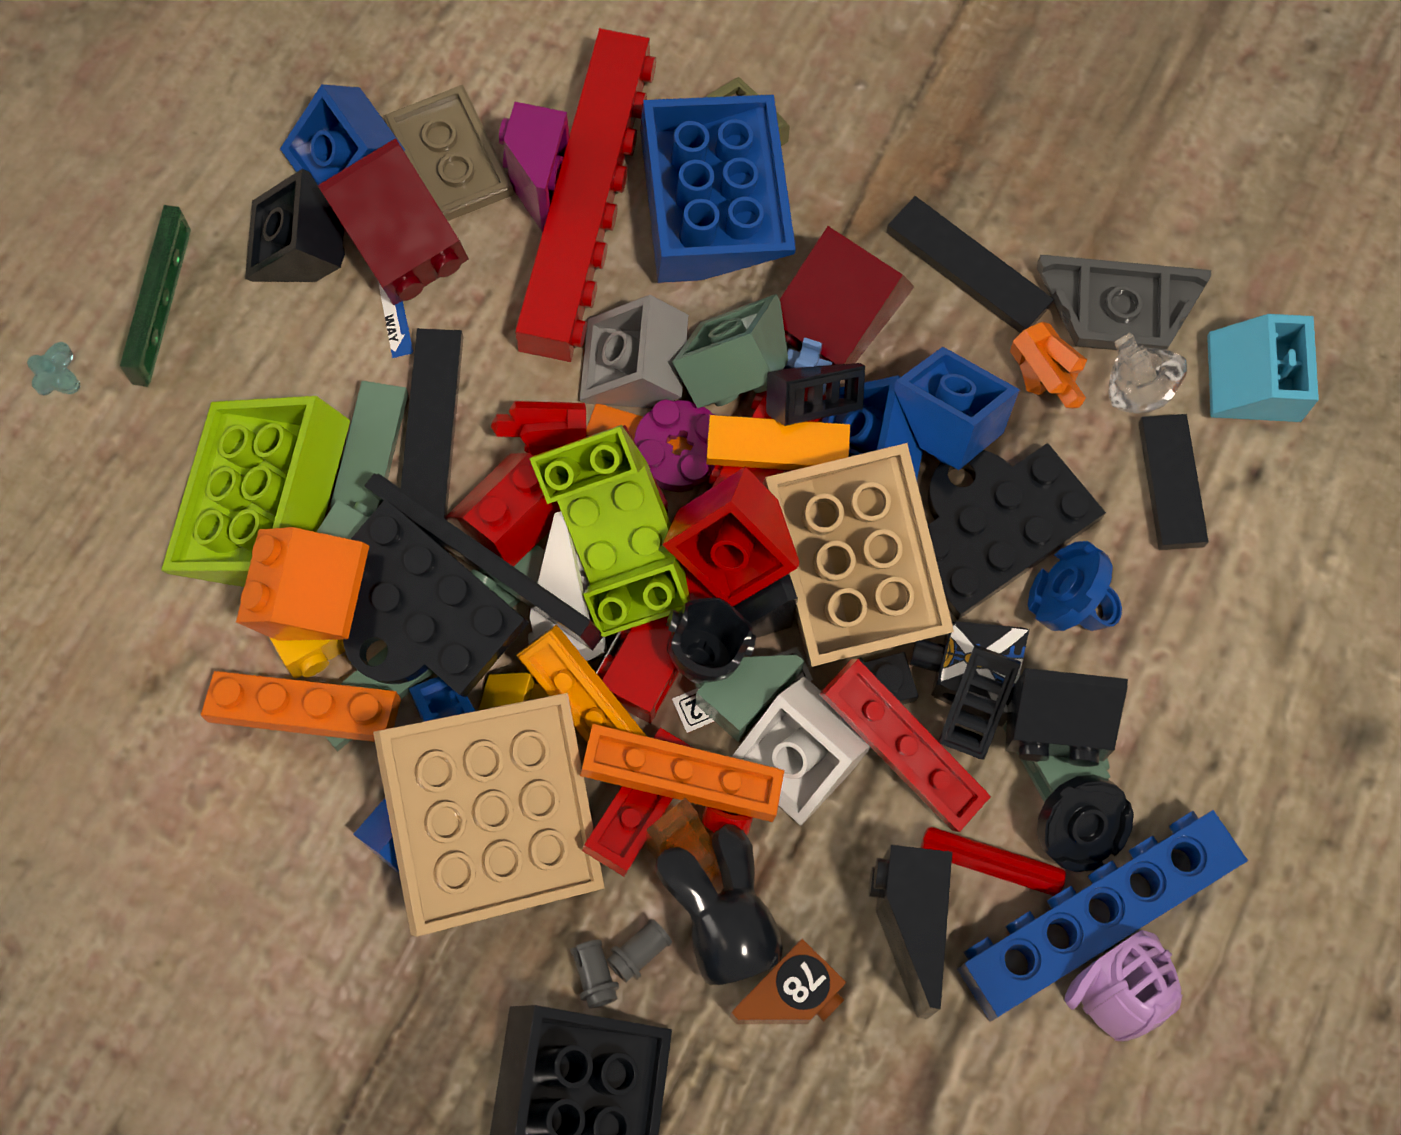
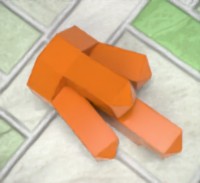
(1049, 364)

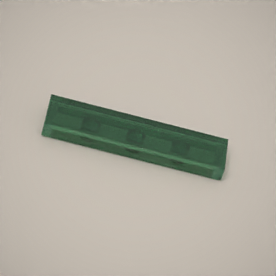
(155, 297)

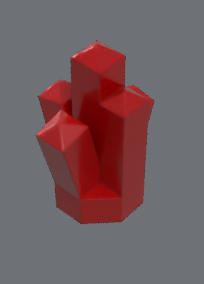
(542, 424)

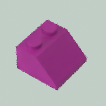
(534, 154)

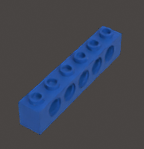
(1211, 857)

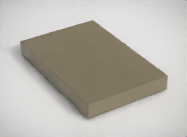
(451, 152)

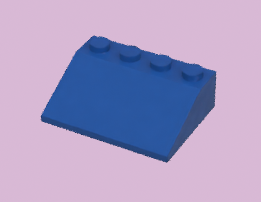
(715, 185)

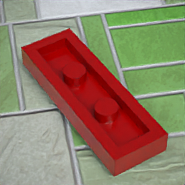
(624, 824)

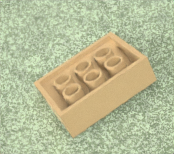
(862, 554)

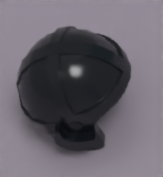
(708, 639)

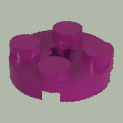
(667, 422)

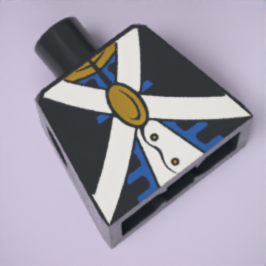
(952, 656)

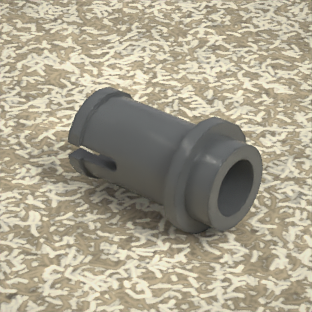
(638, 951)
(594, 974)

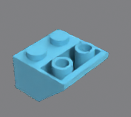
(1263, 369)

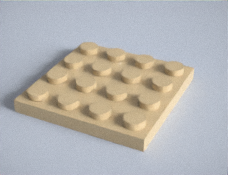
(487, 812)

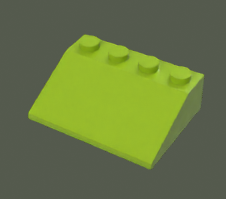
(253, 471)

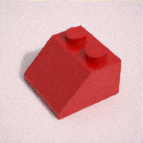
(506, 510)
(733, 538)

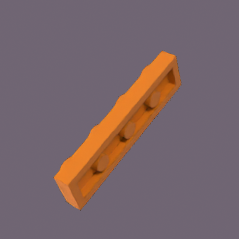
(299, 706)
(682, 773)

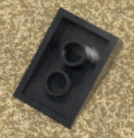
(913, 912)

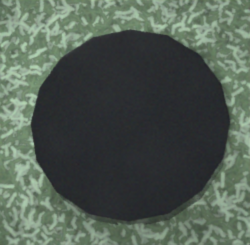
(1084, 822)

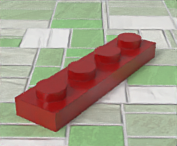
(905, 745)

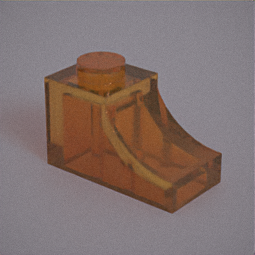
(683, 829)

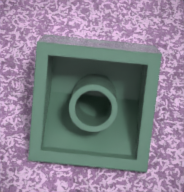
(733, 353)

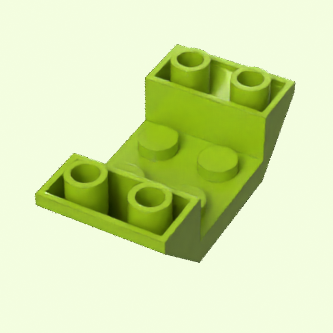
(615, 528)

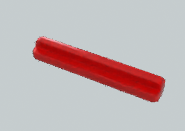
(996, 861)

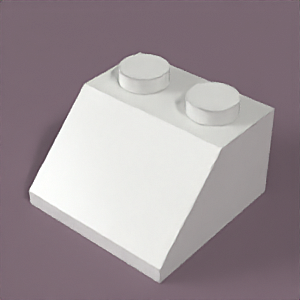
(807, 742)

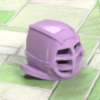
(1129, 988)

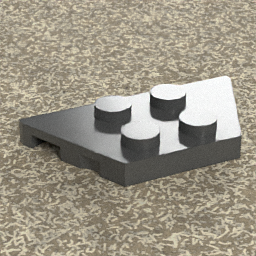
(1112, 298)

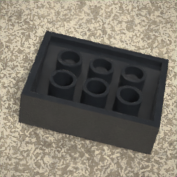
(579, 1075)

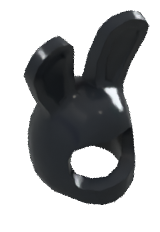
(732, 928)

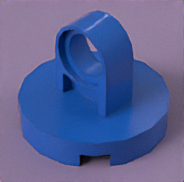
(1075, 589)

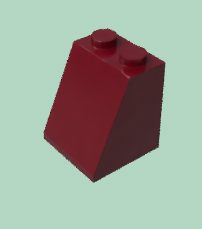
(394, 222)
(841, 298)

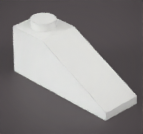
(566, 579)

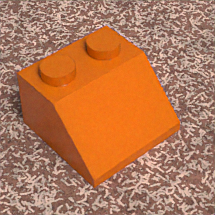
(302, 585)

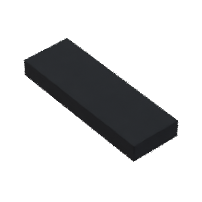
(1173, 482)

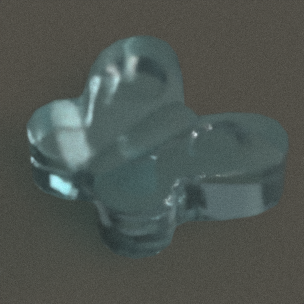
(52, 371)

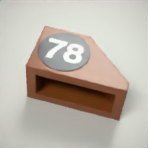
(793, 991)

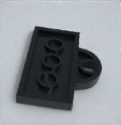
(1003, 522)
(424, 609)

